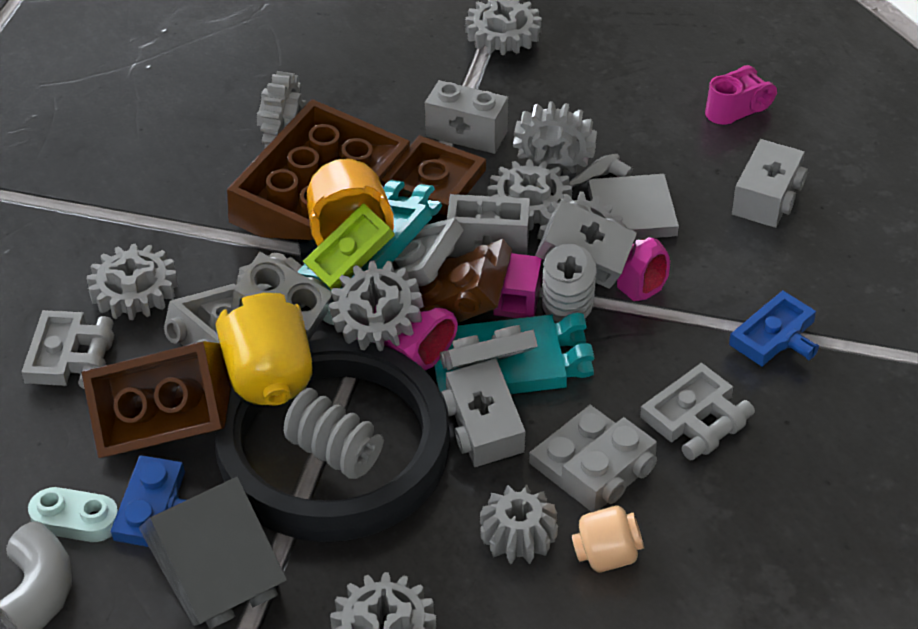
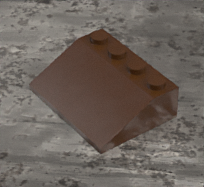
(273, 189)

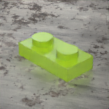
(349, 246)

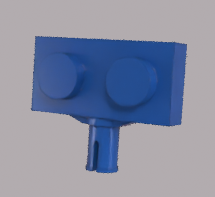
(774, 329)
(149, 492)

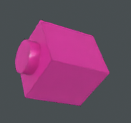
(520, 287)

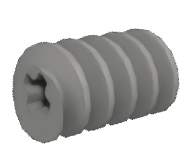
(568, 281)
(332, 434)

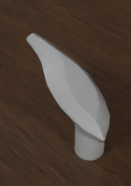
(602, 167)

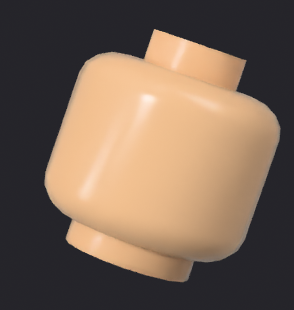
(608, 539)

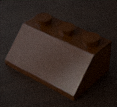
(157, 398)

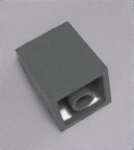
(214, 553)

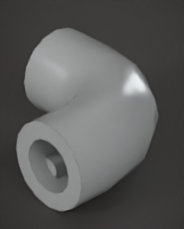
(45, 578)

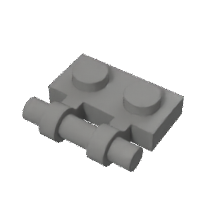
(56, 345)
(503, 345)
(690, 400)

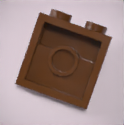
(436, 165)
(469, 282)

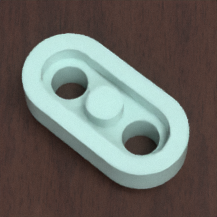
(71, 513)

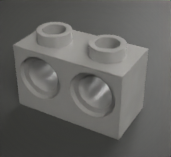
(288, 282)

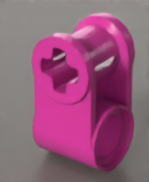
(738, 95)

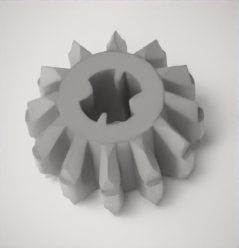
(518, 524)

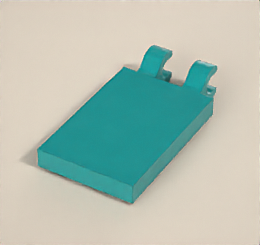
(409, 219)
(543, 366)

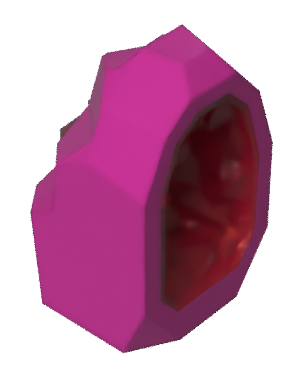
(644, 270)
(430, 337)

